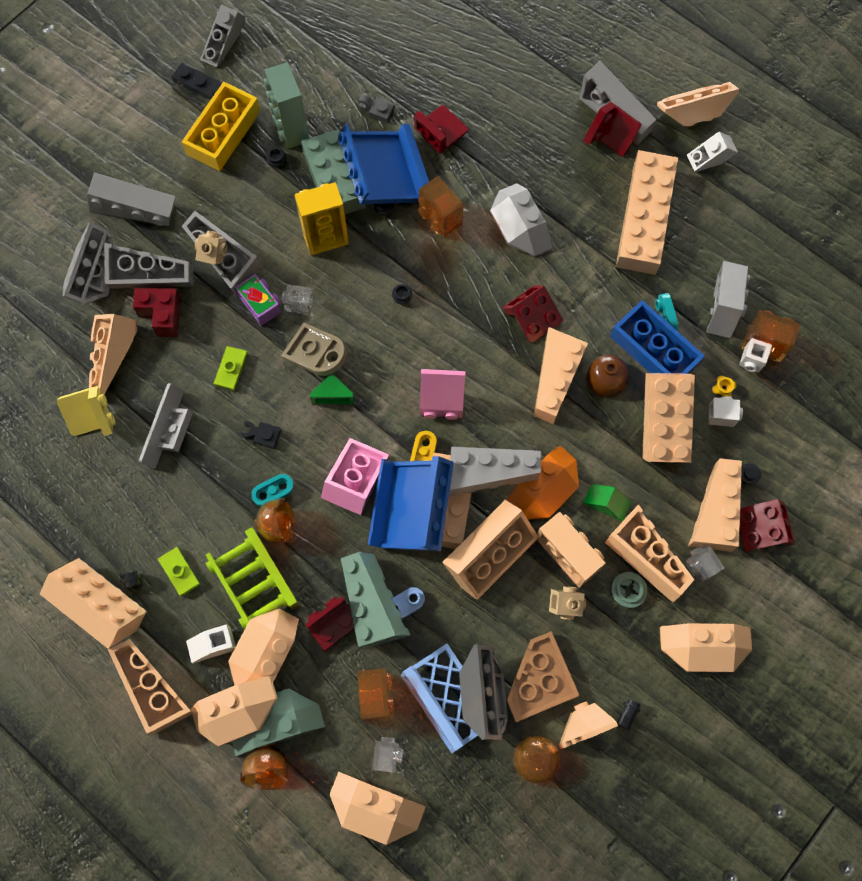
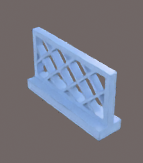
(430, 703)

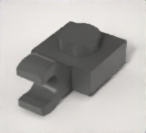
(378, 109)

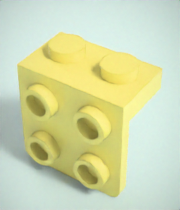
(86, 412)

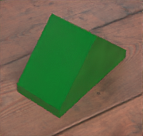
(331, 392)
(608, 501)

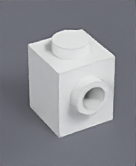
(755, 355)
(725, 411)

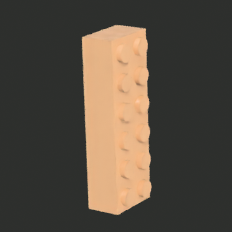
(647, 212)

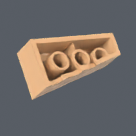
(720, 509)
(150, 694)

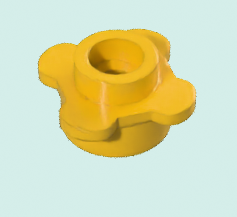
(724, 381)

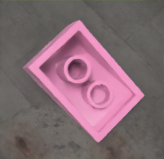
(442, 394)
(353, 476)

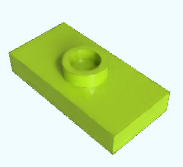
(230, 368)
(178, 571)

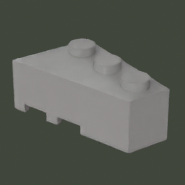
(729, 299)

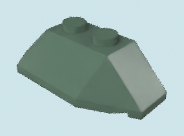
(287, 719)

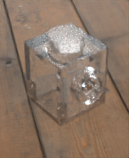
(298, 299)
(704, 563)
(387, 755)

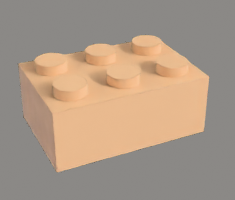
(570, 549)

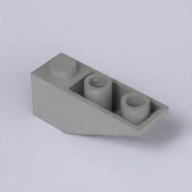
(222, 35)

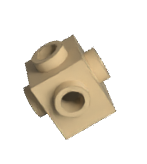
(210, 248)
(567, 602)

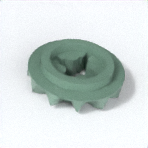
(638, 586)

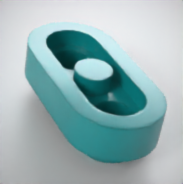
(665, 306)
(271, 488)

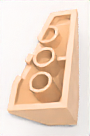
(586, 723)

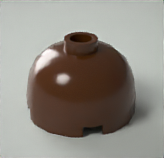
(607, 376)

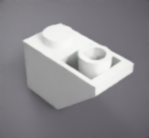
(712, 152)
(211, 643)

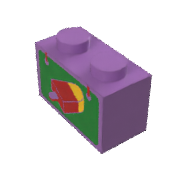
(258, 299)

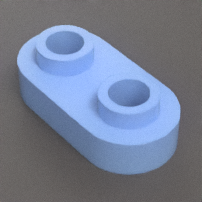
(405, 605)

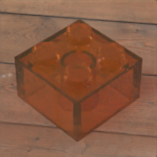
(440, 206)
(773, 330)
(374, 695)

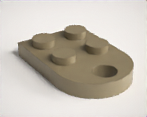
(314, 349)

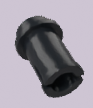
(628, 714)

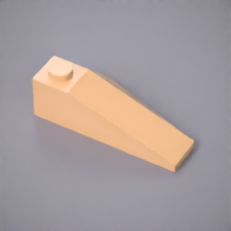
(112, 340)

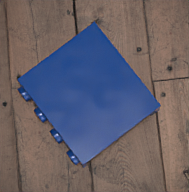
(383, 165)
(411, 504)

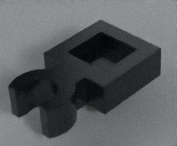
(264, 434)

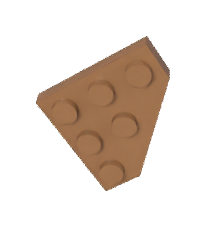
(541, 679)

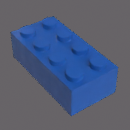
(655, 342)

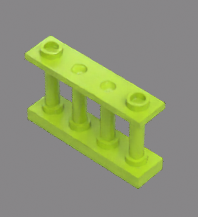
(262, 561)

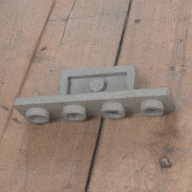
(167, 428)

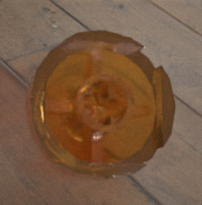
(275, 521)
(536, 759)
(264, 768)

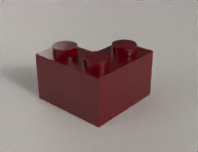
(161, 306)

